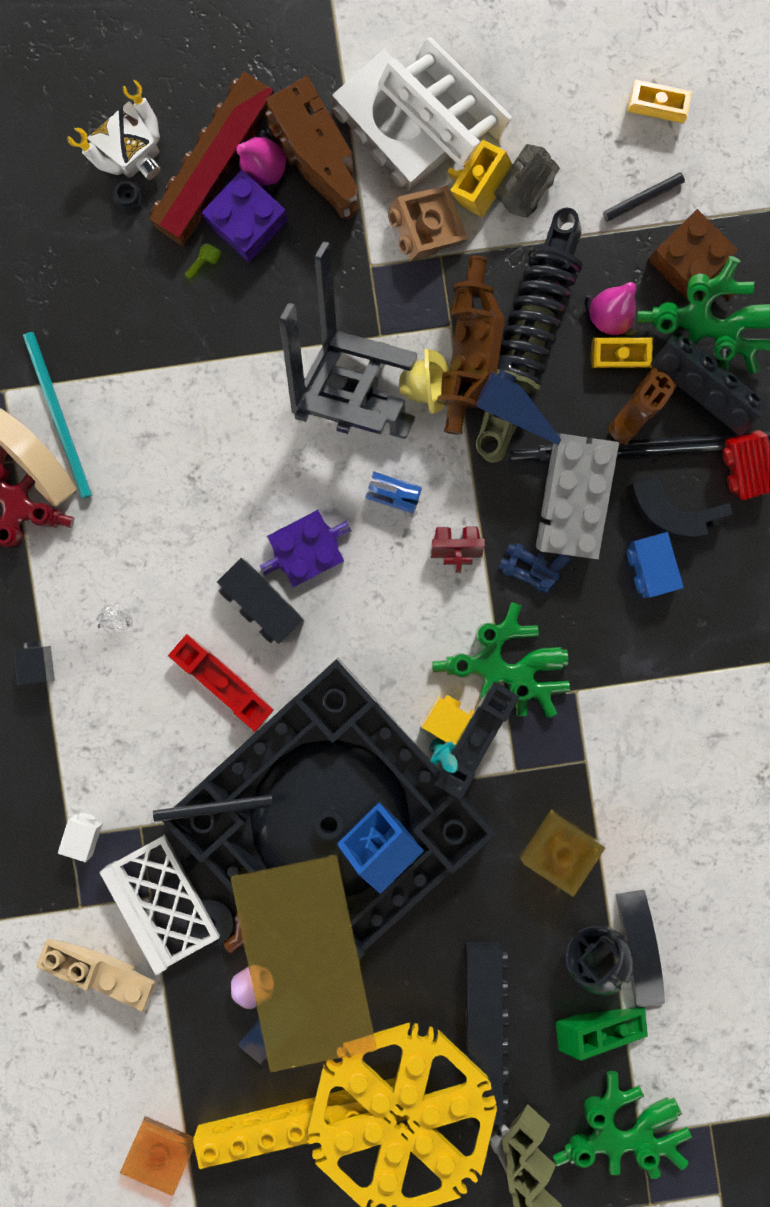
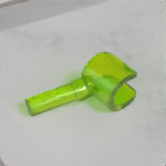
(207, 253)

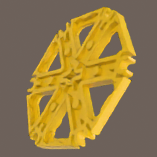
(424, 1116)

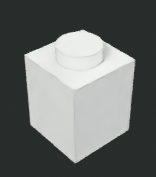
(80, 837)

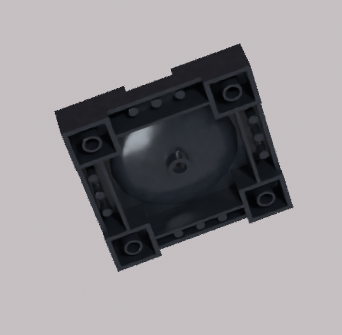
(336, 758)

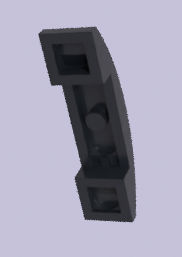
(476, 738)
(640, 933)

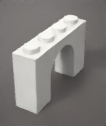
(356, 104)

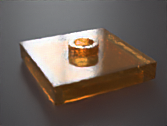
(158, 1156)

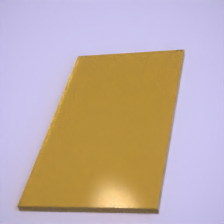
(303, 963)

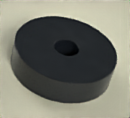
(221, 913)

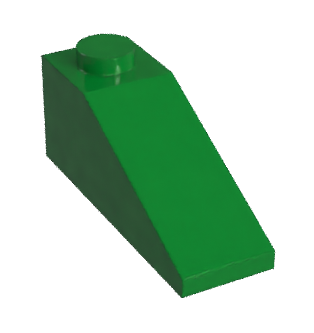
(600, 1031)

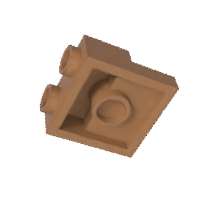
(426, 222)

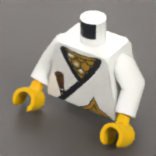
(125, 140)

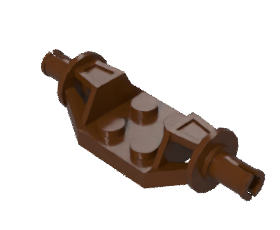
(475, 344)

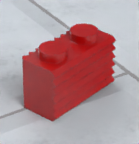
(748, 464)

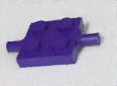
(305, 548)

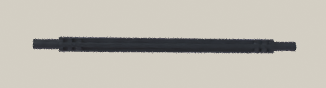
(642, 447)

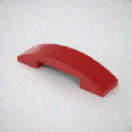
(221, 681)

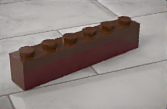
(211, 159)

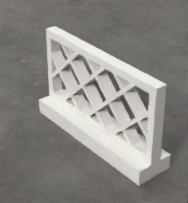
(141, 921)

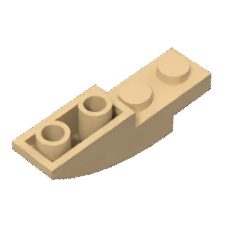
(97, 971)

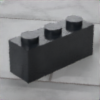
(259, 601)

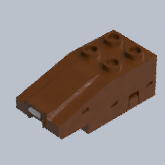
(313, 144)

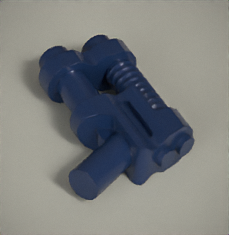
(541, 574)

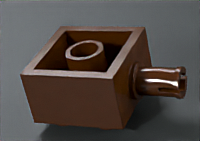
(693, 250)

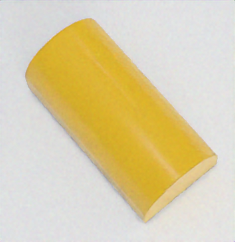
(659, 101)
(621, 352)

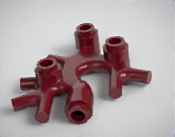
(19, 508)

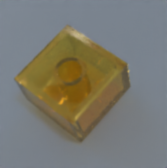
(562, 853)

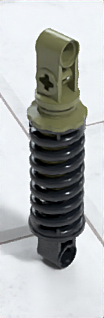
(533, 319)

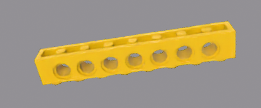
(269, 1129)

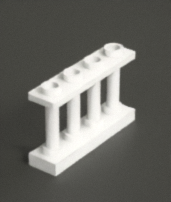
(430, 114)

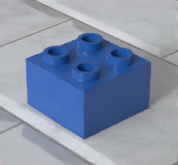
(379, 848)

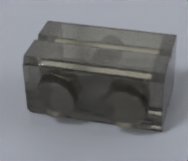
(527, 180)

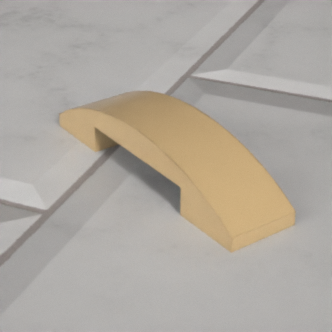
(35, 459)

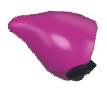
(262, 160)
(614, 310)

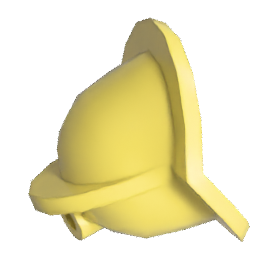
(425, 380)

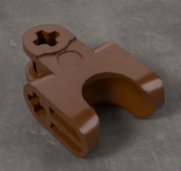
(644, 404)

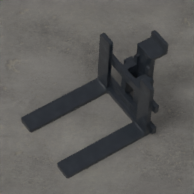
(334, 390)

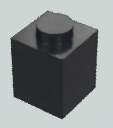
(34, 663)

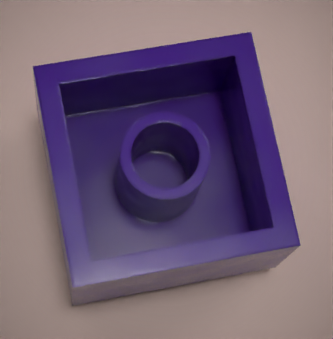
(245, 216)

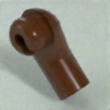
(236, 940)

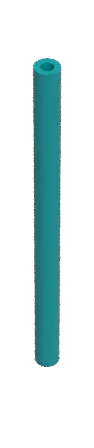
(57, 415)

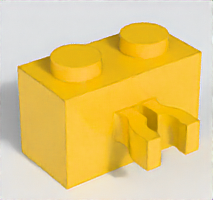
(480, 178)

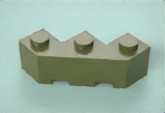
(527, 1166)

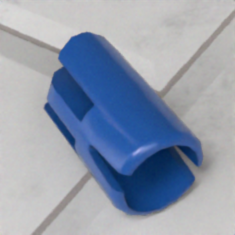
(404, 497)

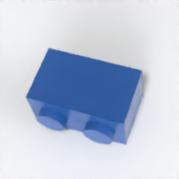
(654, 565)

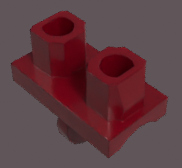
(457, 551)

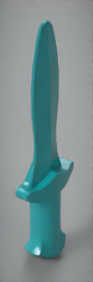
(441, 752)

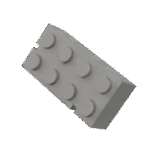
(577, 496)

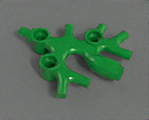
(701, 323)
(492, 667)
(639, 1139)

